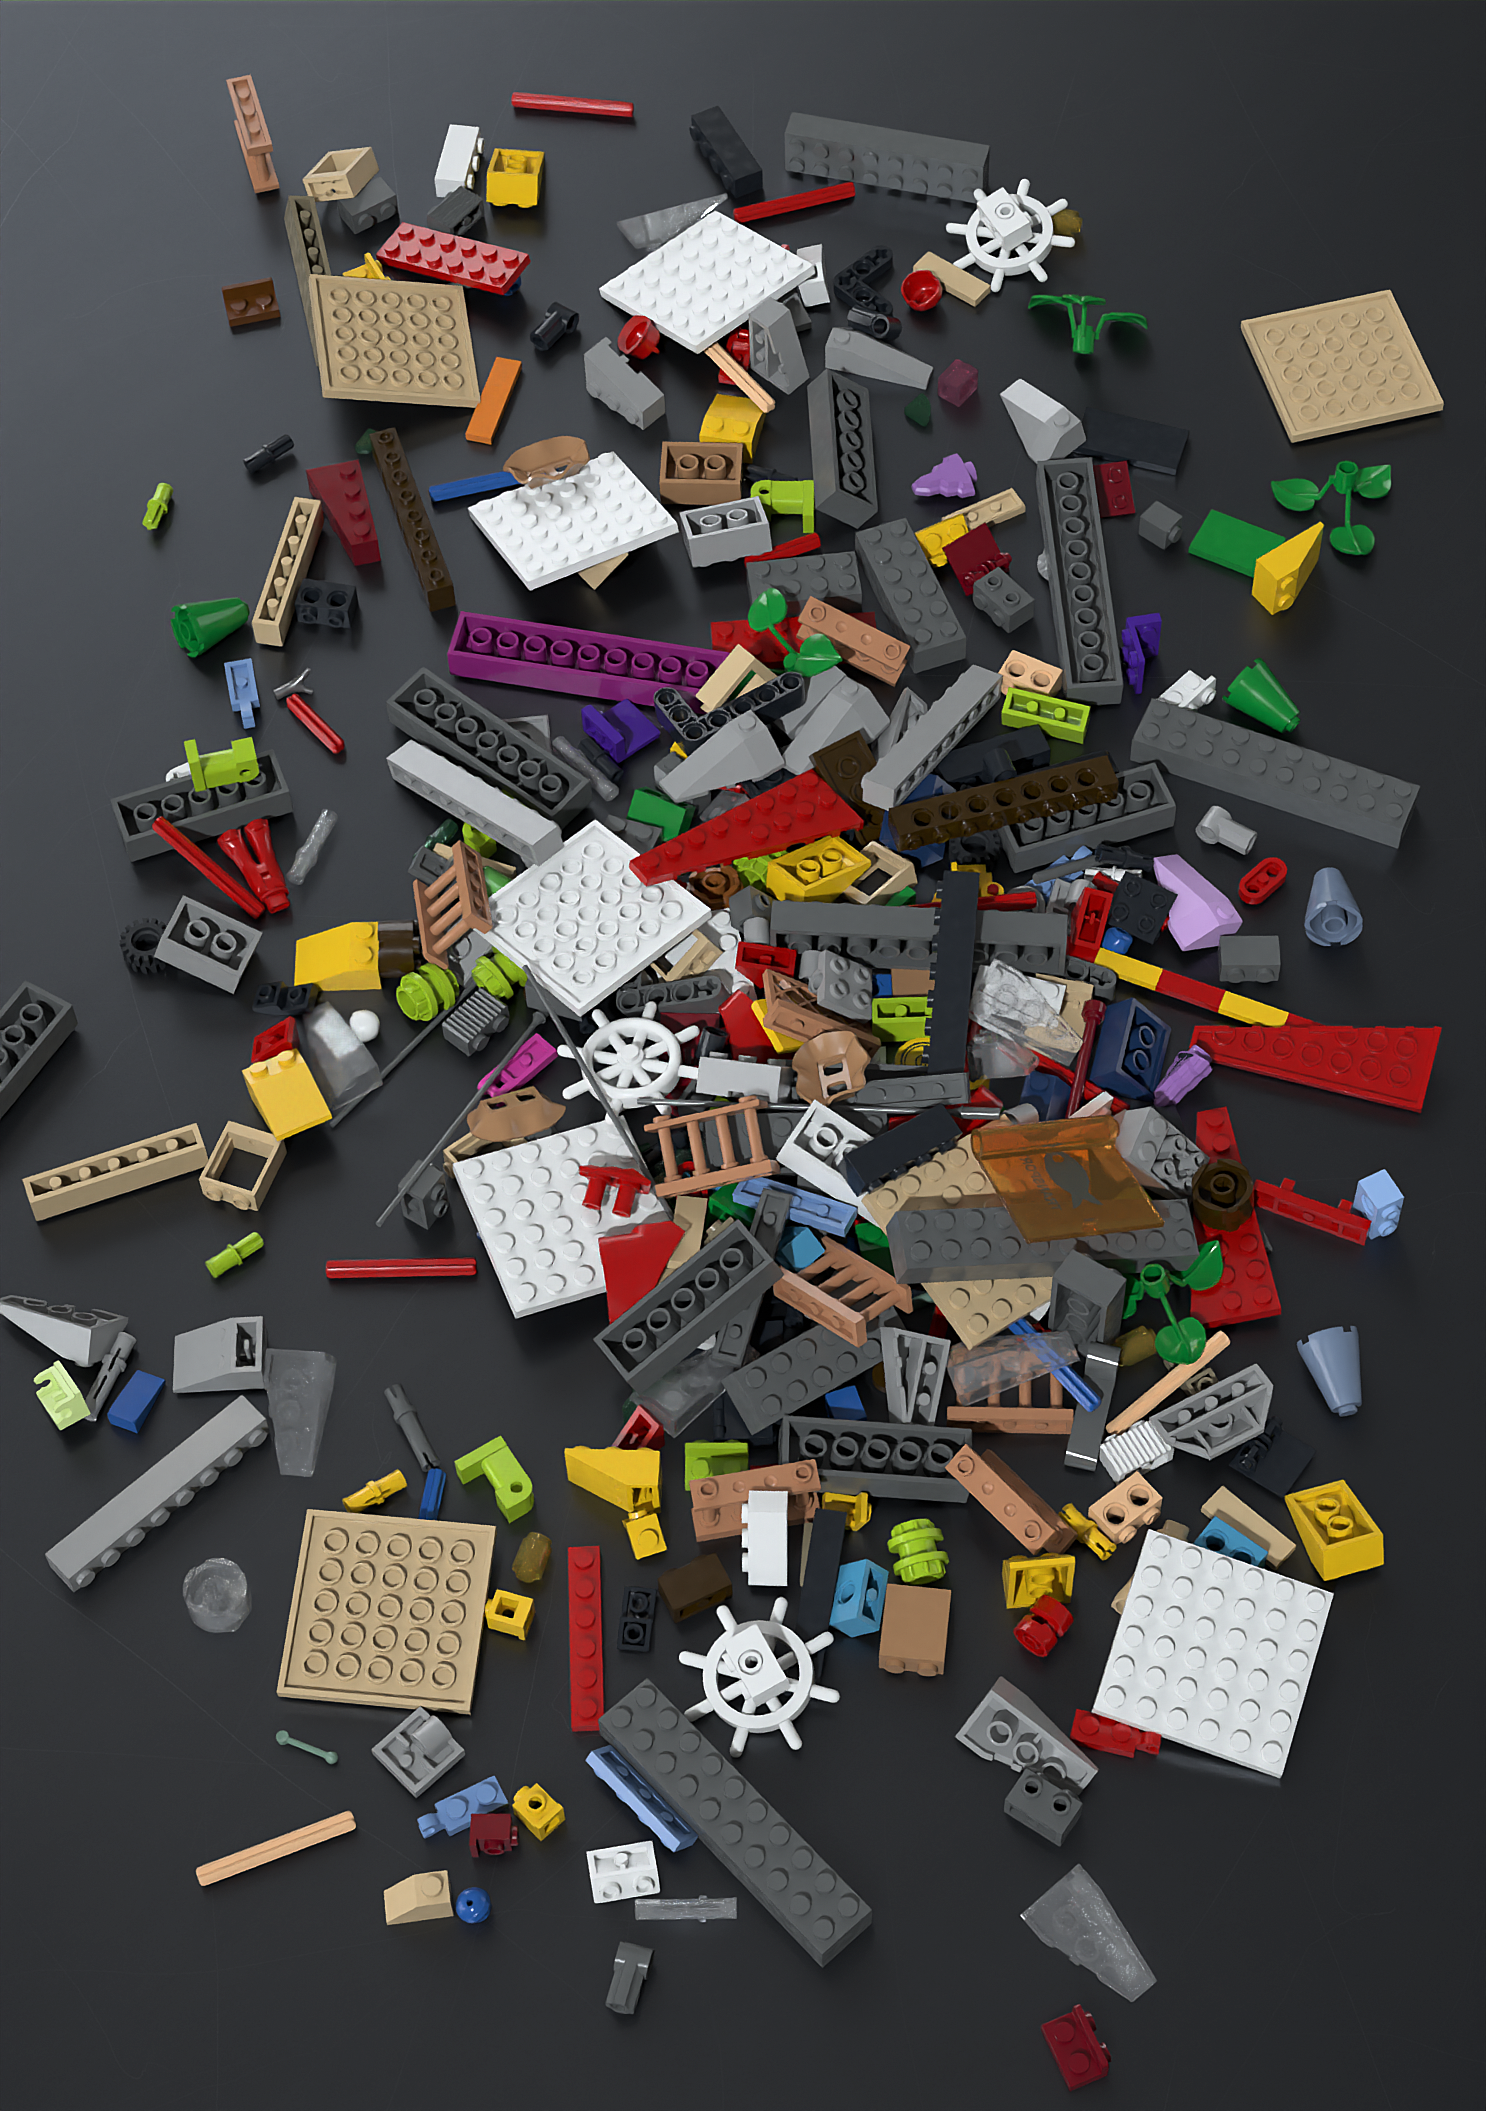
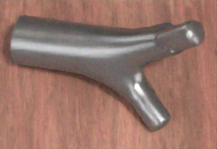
(294, 686)

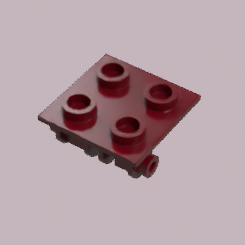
(1113, 489)
(975, 556)
(679, 1021)

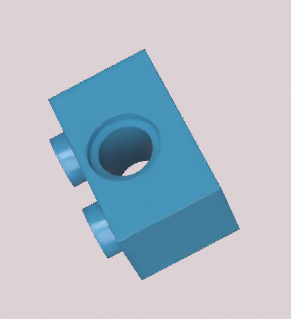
(859, 1598)

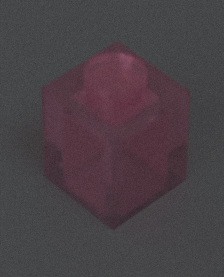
(957, 382)

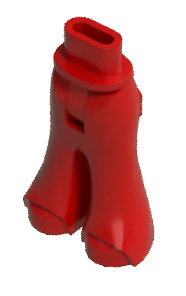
(266, 878)

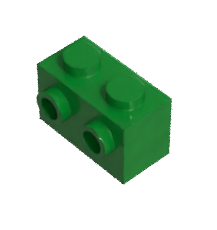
(660, 811)

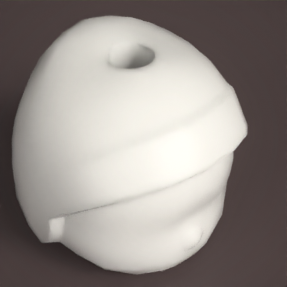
(365, 1025)

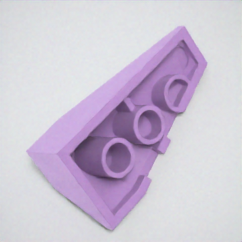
(1199, 910)

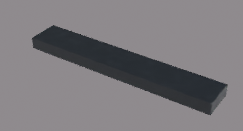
(819, 1585)

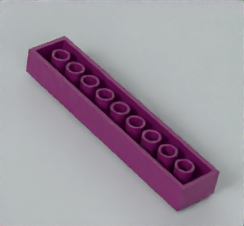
(578, 660)

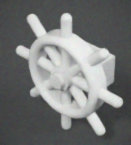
(1010, 226)
(632, 1071)
(748, 1654)

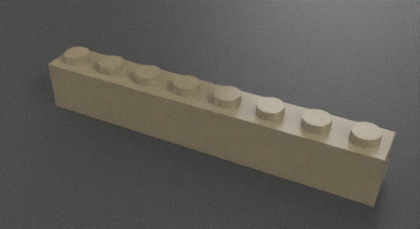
(307, 251)

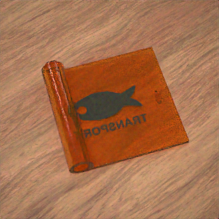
(1063, 1178)

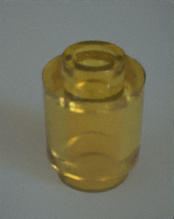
(1067, 222)
(1136, 1345)
(532, 1557)

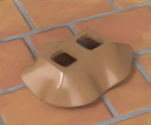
(545, 458)
(825, 1051)
(517, 1118)

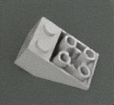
(1159, 1154)
(221, 1356)

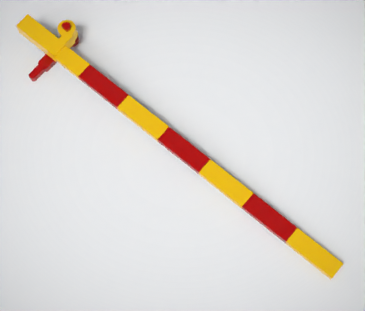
(1177, 985)

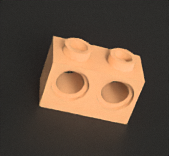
(1030, 675)
(1119, 1505)

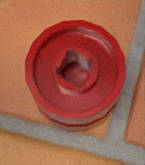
(1039, 1630)

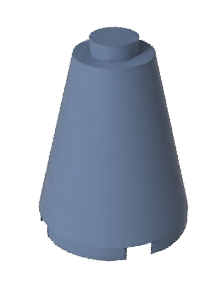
(1332, 910)
(1335, 1366)

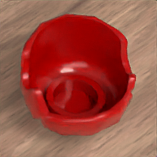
(921, 290)

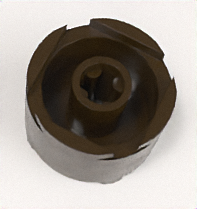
(399, 948)
(1222, 1194)

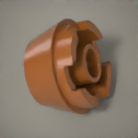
(715, 886)

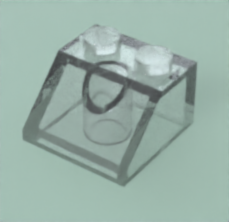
(998, 1057)

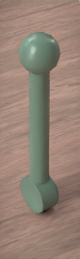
(284, 1738)

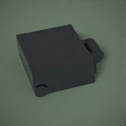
(730, 1426)

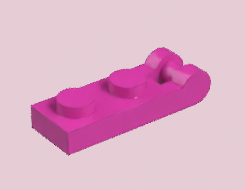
(522, 1067)

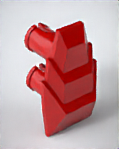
(626, 1180)

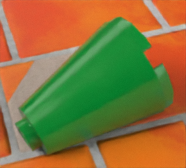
(207, 622)
(1263, 698)

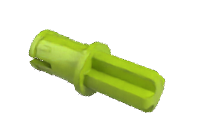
(157, 506)
(234, 1254)

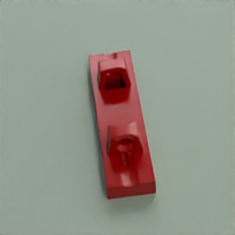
(1311, 1212)

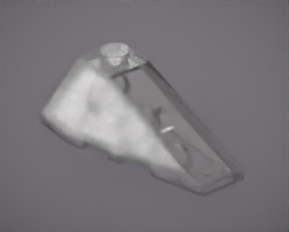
(664, 225)

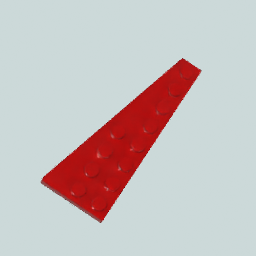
(762, 826)
(1364, 1063)
(1247, 1281)

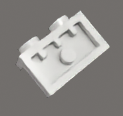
(1190, 692)
(623, 1872)

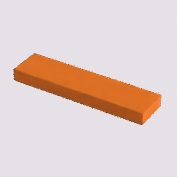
(493, 400)

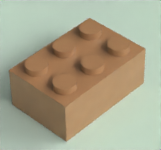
(701, 473)

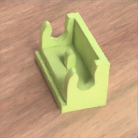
(61, 1396)

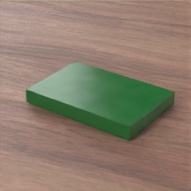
(1233, 542)

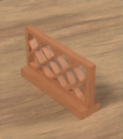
(804, 1020)

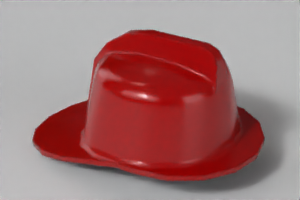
(639, 337)

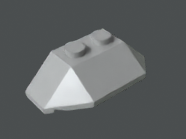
(1218, 1415)

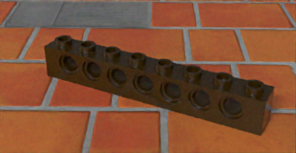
(412, 520)
(1023, 797)

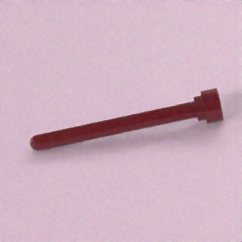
(1093, 1014)

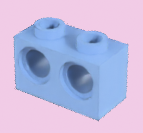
(1380, 1202)

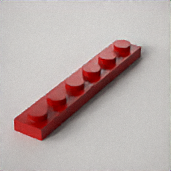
(585, 1637)

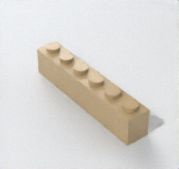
(287, 571)
(116, 1172)

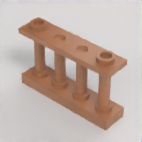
(252, 133)
(855, 641)
(472, 904)
(731, 1171)
(833, 1312)
(1015, 1420)
(720, 1498)
(1011, 1501)

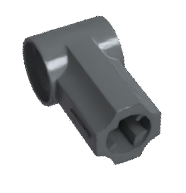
(631, 1968)

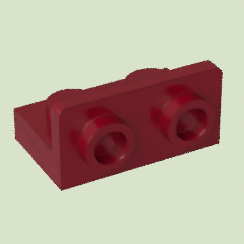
(1077, 2048)

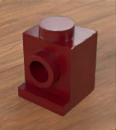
(492, 1834)

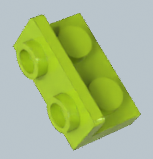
(714, 1459)

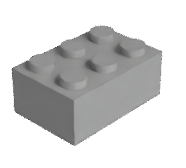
(725, 531)
(208, 944)

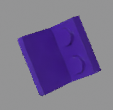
(1140, 642)
(619, 730)

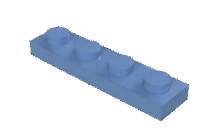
(806, 1207)
(642, 1798)

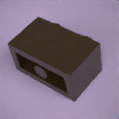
(694, 1587)

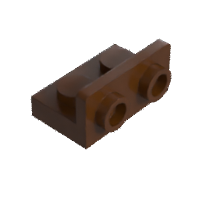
(250, 301)

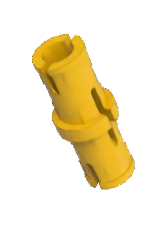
(375, 1492)
(1087, 1532)

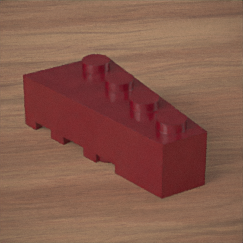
(347, 508)

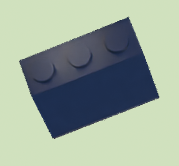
(930, 787)
(1130, 1051)
(1047, 1095)

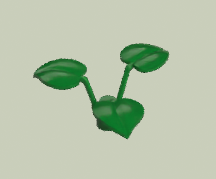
(1084, 335)
(1368, 481)
(816, 652)
(1187, 1339)

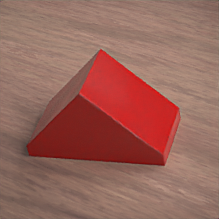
(1090, 918)
(755, 958)
(275, 1040)
(641, 1431)

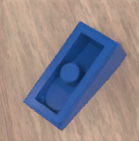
(135, 1401)

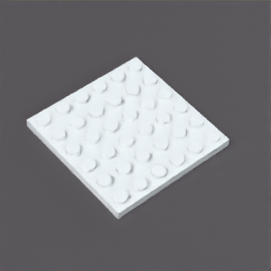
(706, 281)
(572, 521)
(589, 919)
(534, 1215)
(1213, 1653)

